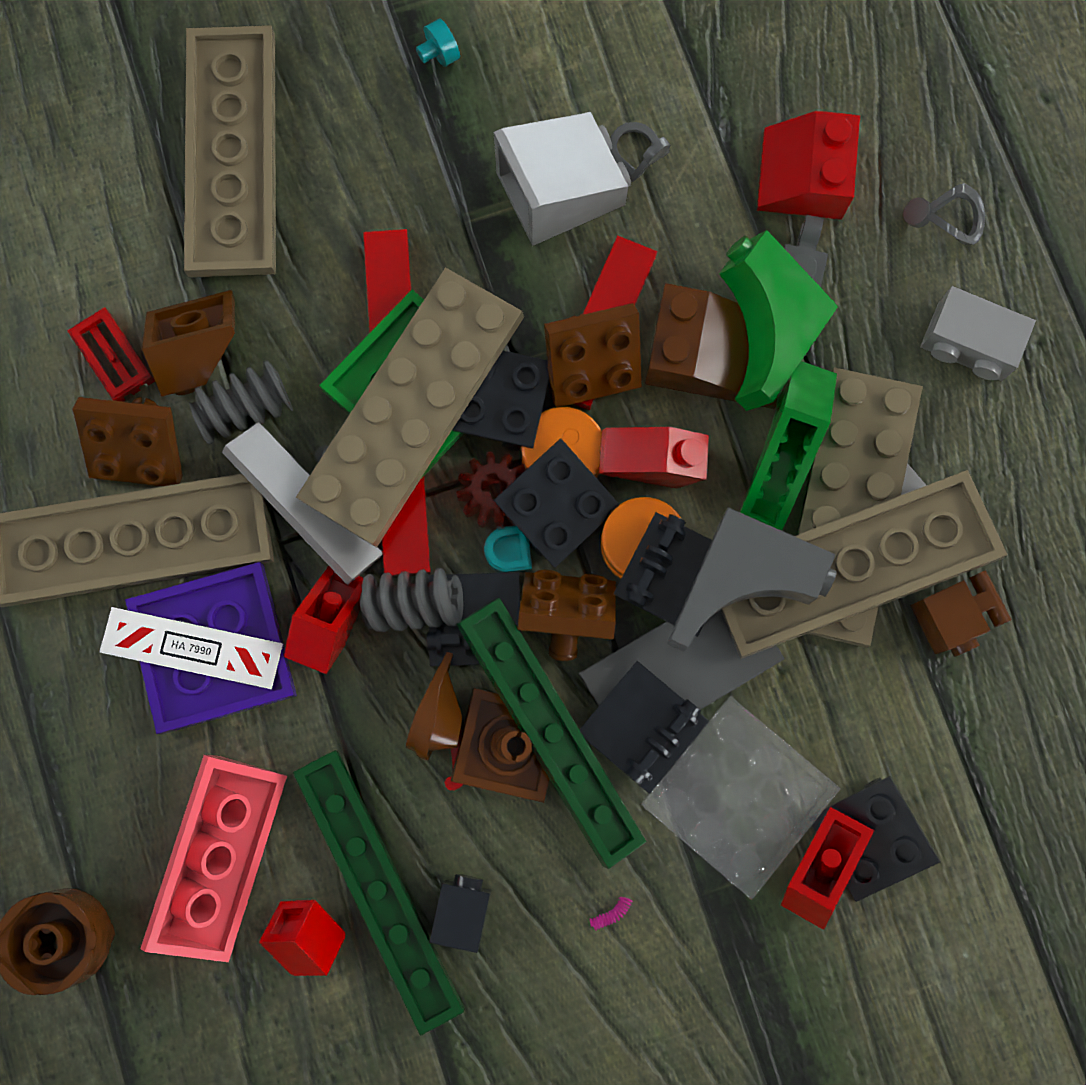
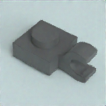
(805, 252)

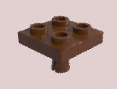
(593, 355)
(128, 441)
(567, 609)
(496, 752)

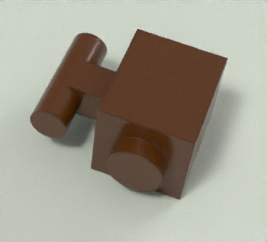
(955, 617)

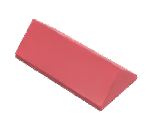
(214, 860)

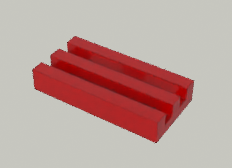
(130, 384)

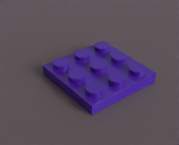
(228, 602)

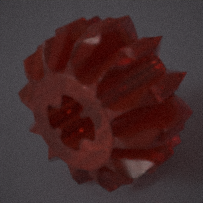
(480, 481)

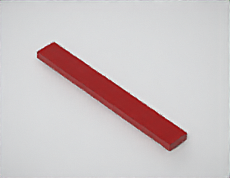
(387, 284)

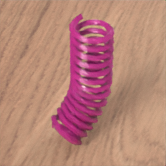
(612, 916)

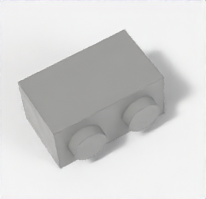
(977, 334)

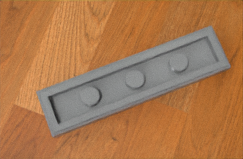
(279, 481)

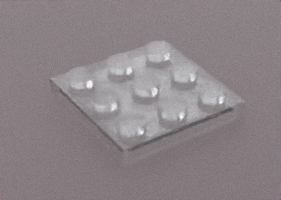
(740, 797)

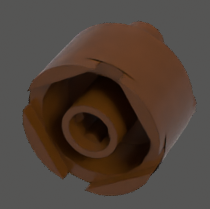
(27, 938)

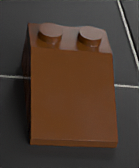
(699, 344)

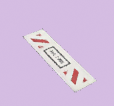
(191, 648)

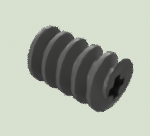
(239, 402)
(411, 603)

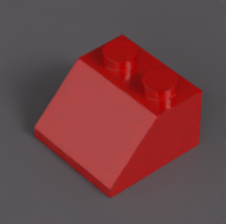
(809, 165)

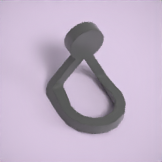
(657, 150)
(920, 211)

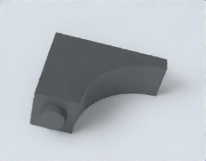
(747, 563)

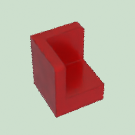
(303, 938)

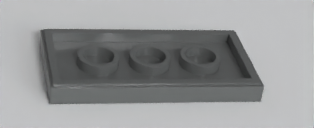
(699, 673)

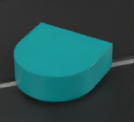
(508, 550)

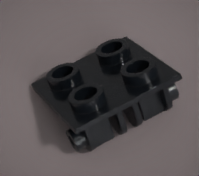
(508, 402)
(556, 503)
(663, 568)
(477, 592)
(643, 727)
(897, 845)

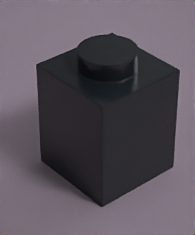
(461, 913)

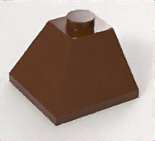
(188, 341)

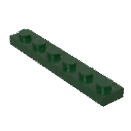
(552, 733)
(379, 892)

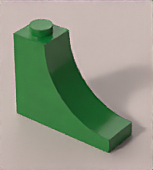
(780, 310)
(791, 444)

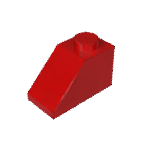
(654, 455)
(324, 621)
(826, 868)

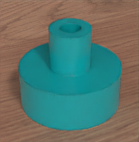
(439, 44)

